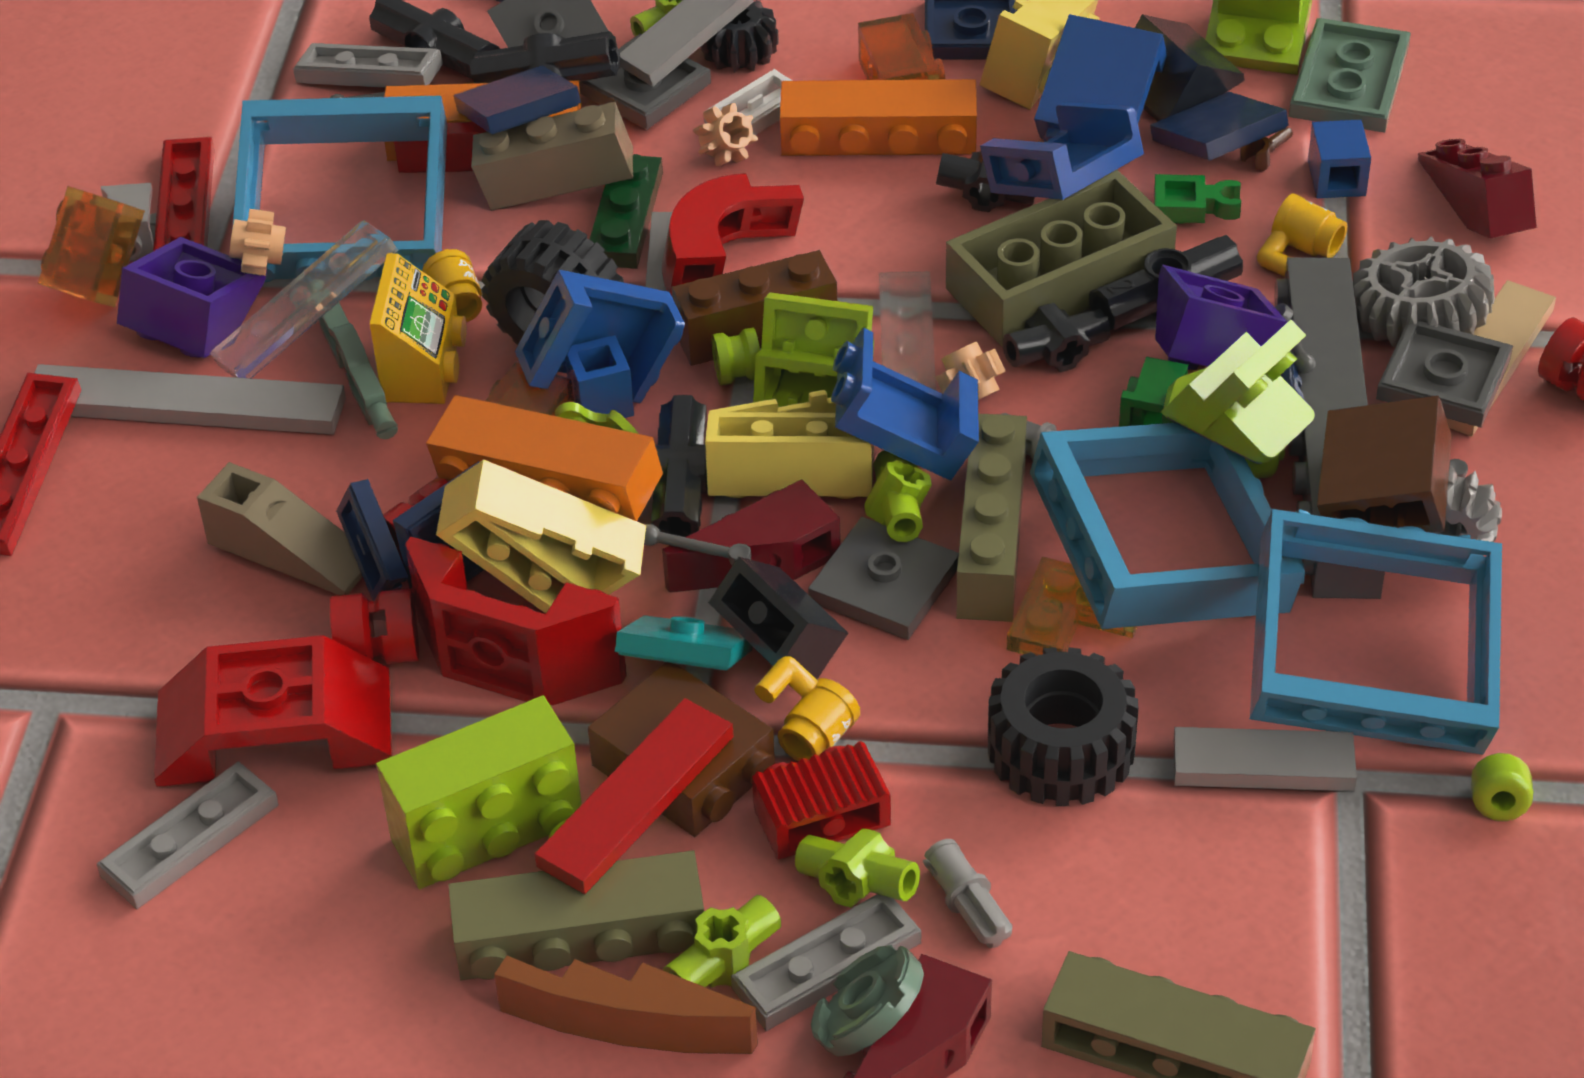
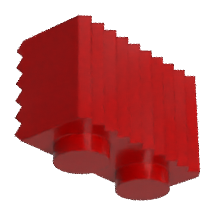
(821, 797)

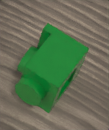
(1147, 393)

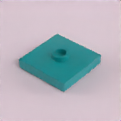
(682, 642)

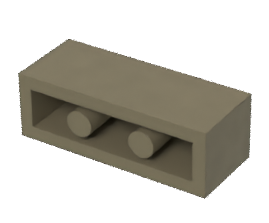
(553, 156)

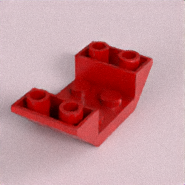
(510, 645)
(272, 697)

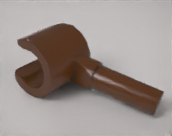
(1262, 148)

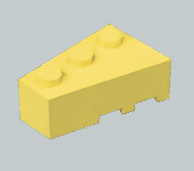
(1027, 45)
(769, 447)
(537, 534)

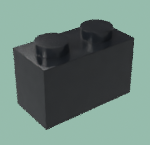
(777, 615)

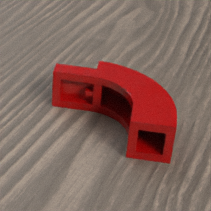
(720, 213)

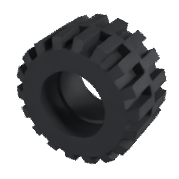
(527, 267)
(1062, 761)

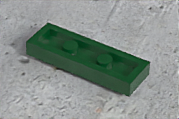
(627, 211)

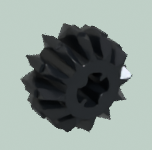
(744, 40)

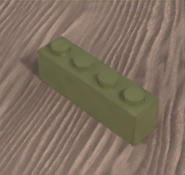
(992, 520)
(539, 920)
(1164, 1029)

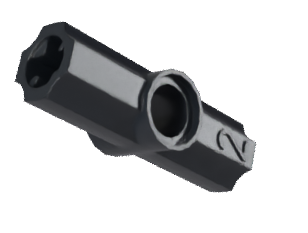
(420, 29)
(571, 58)
(1137, 293)
(683, 463)

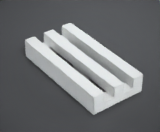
(763, 109)

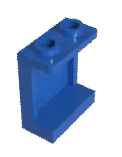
(1099, 66)
(1089, 146)
(591, 308)
(904, 414)

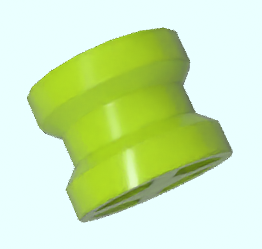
(735, 355)

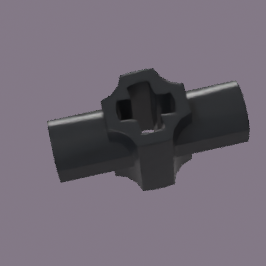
(971, 177)
(1056, 337)

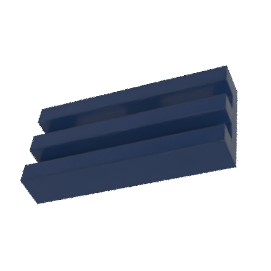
(370, 539)

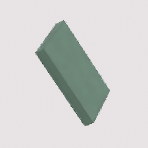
(1350, 73)

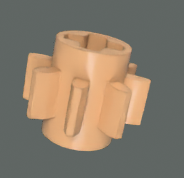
(725, 134)
(257, 242)
(973, 363)

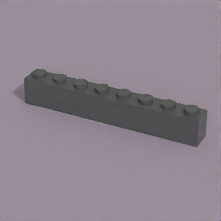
(1325, 310)

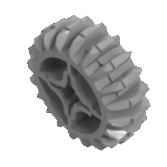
(1424, 284)

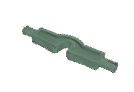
(361, 378)

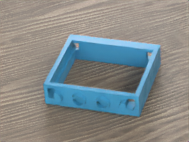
(343, 122)
(1154, 597)
(1371, 710)

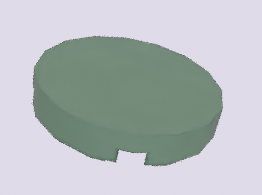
(869, 1000)

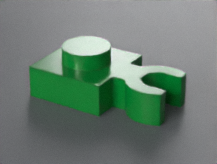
(1189, 199)

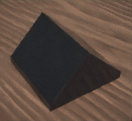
(1191, 70)

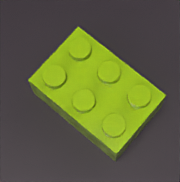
(480, 791)

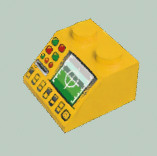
(415, 334)

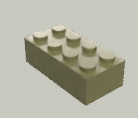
(1054, 253)

